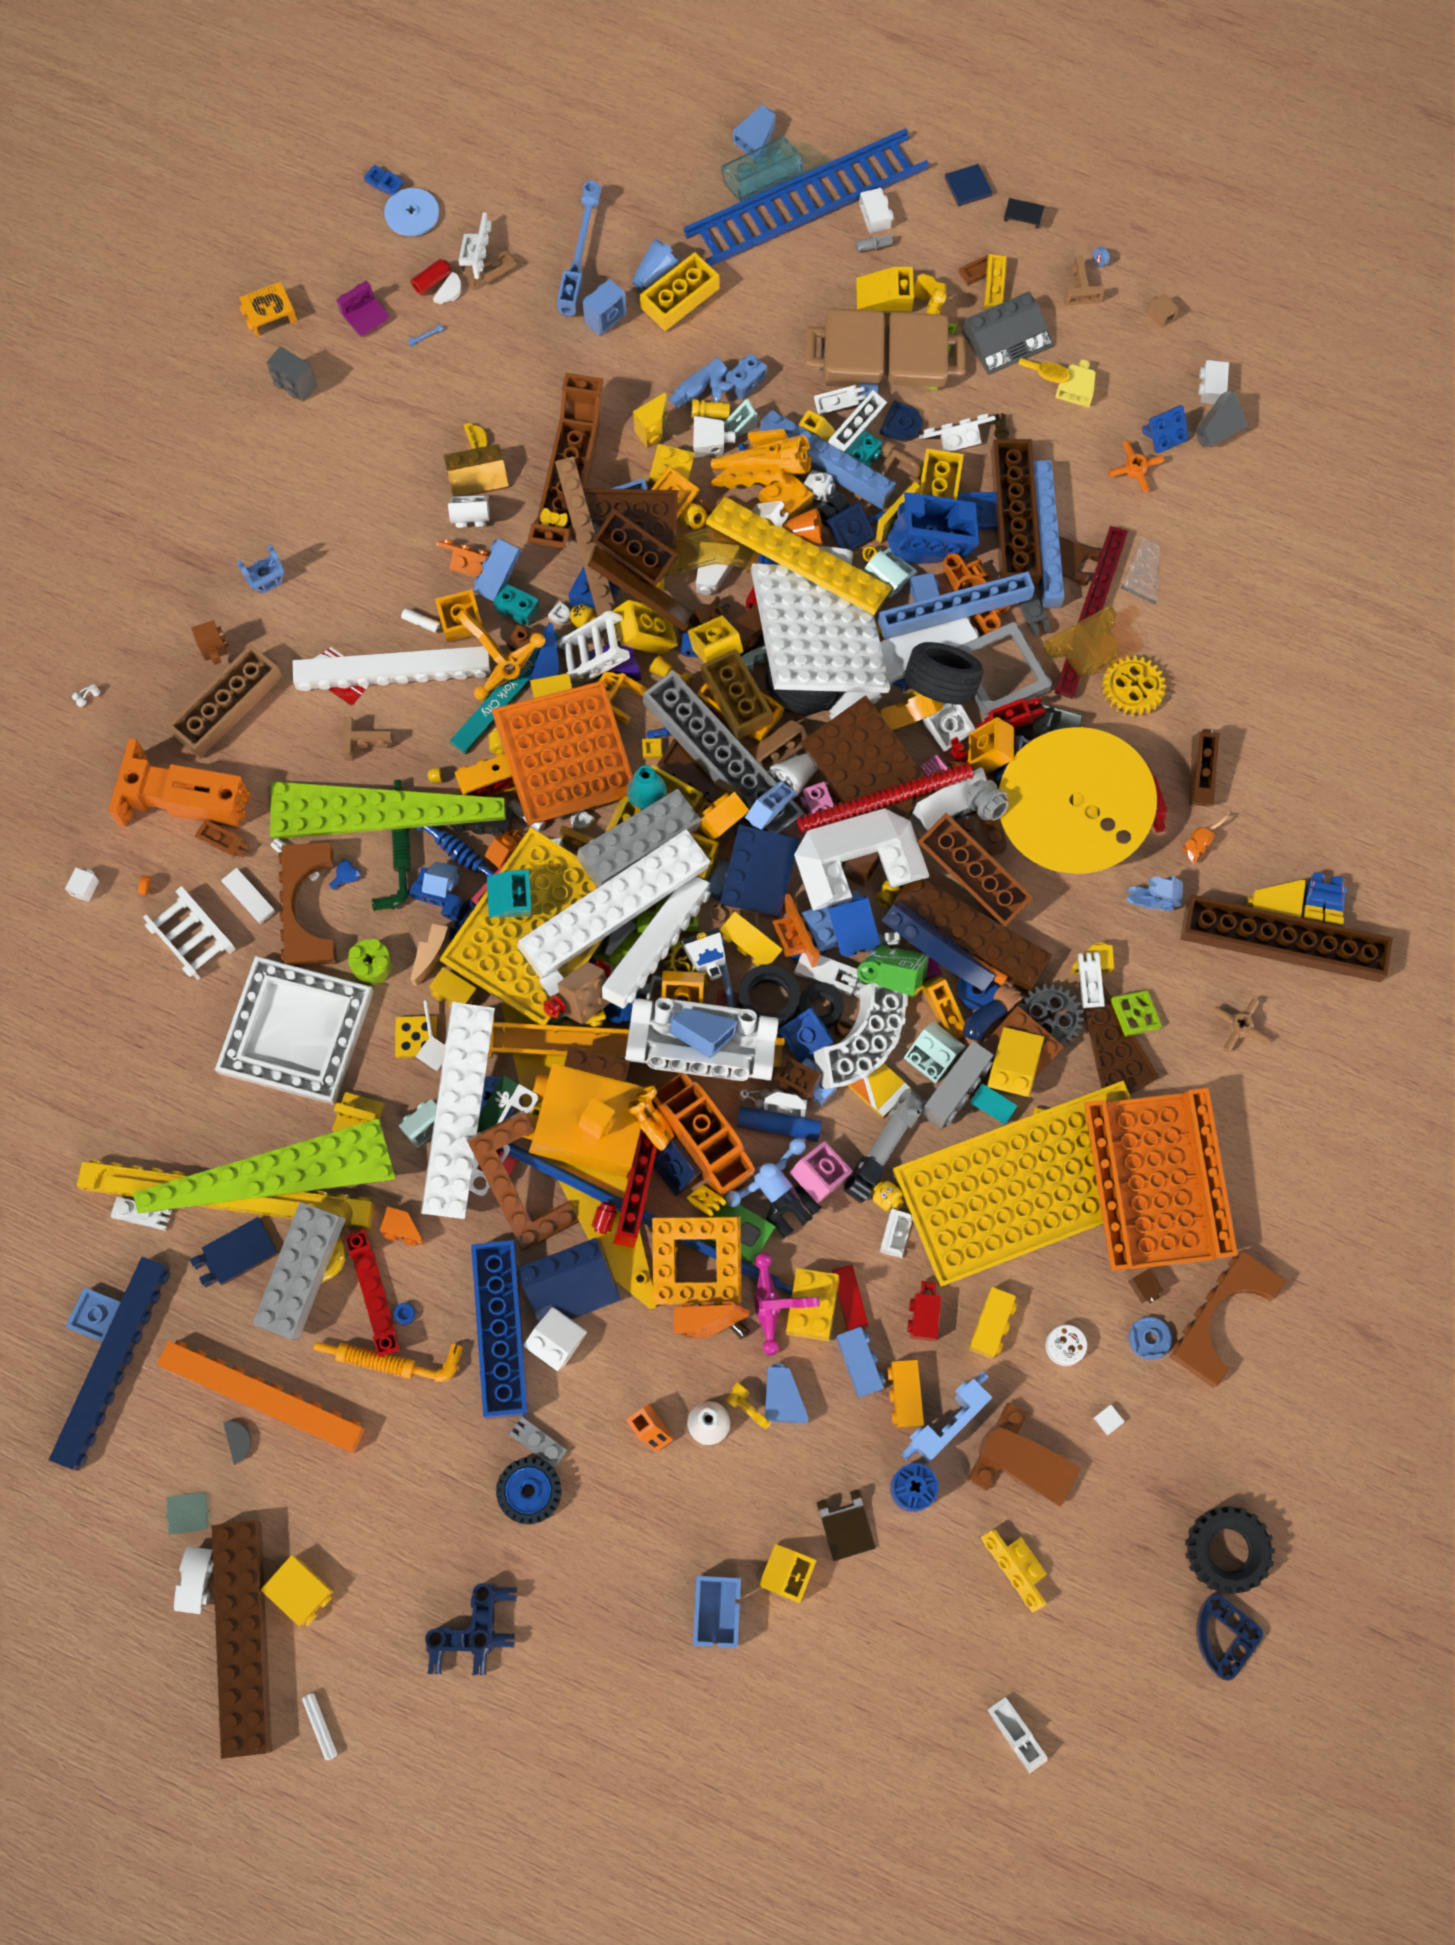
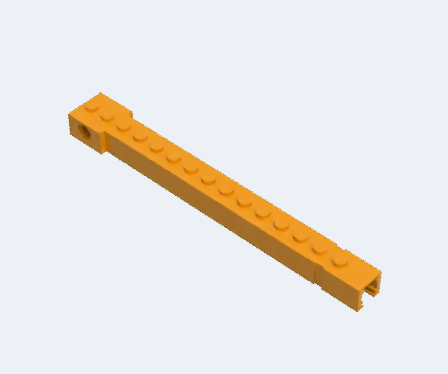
(555, 1040)

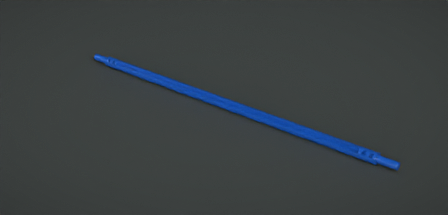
(603, 1195)

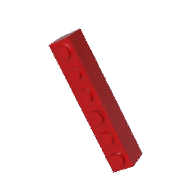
(635, 1192)

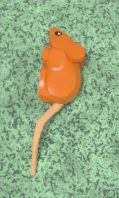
(1200, 841)

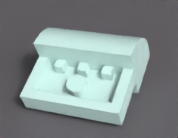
(891, 570)

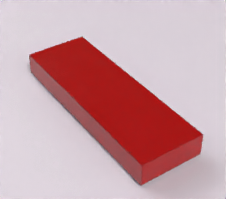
(850, 1298)

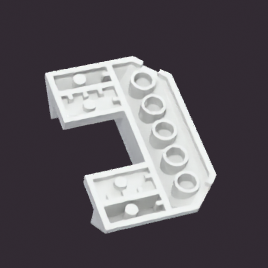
(873, 832)

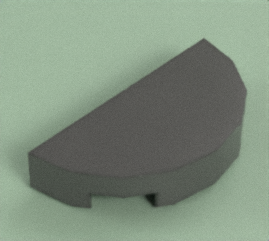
(238, 1440)

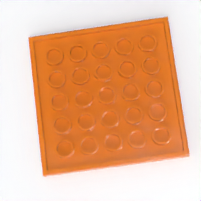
(564, 752)

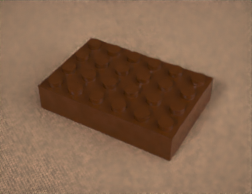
(862, 756)

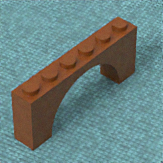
(298, 864)
(1195, 1348)

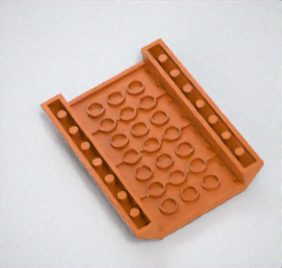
(1160, 1180)

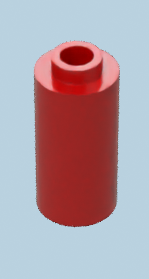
(431, 276)

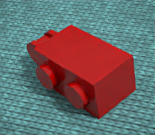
(925, 1313)

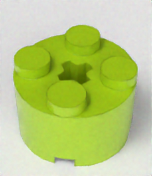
(359, 960)

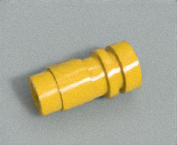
(710, 409)

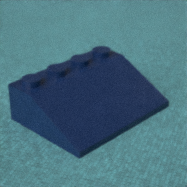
(759, 870)
(571, 1281)

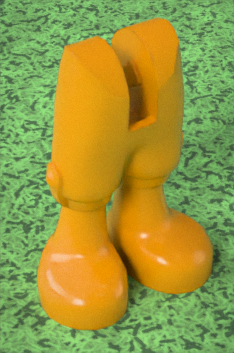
(650, 1118)

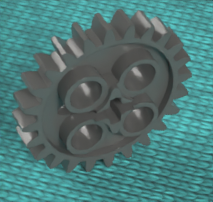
(1042, 999)

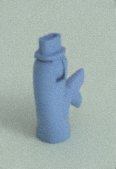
(697, 382)

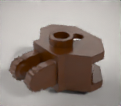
(708, 612)

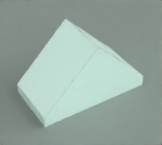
(742, 419)

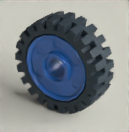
(514, 1480)

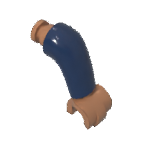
(985, 1016)

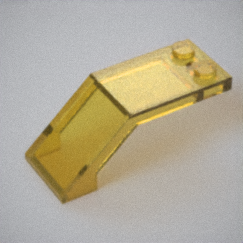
(710, 547)

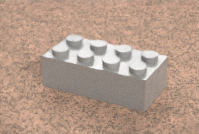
(960, 1081)

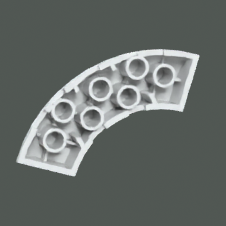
(868, 1042)

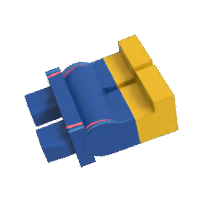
(1324, 901)

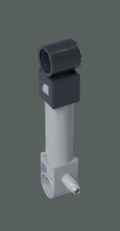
(871, 1167)

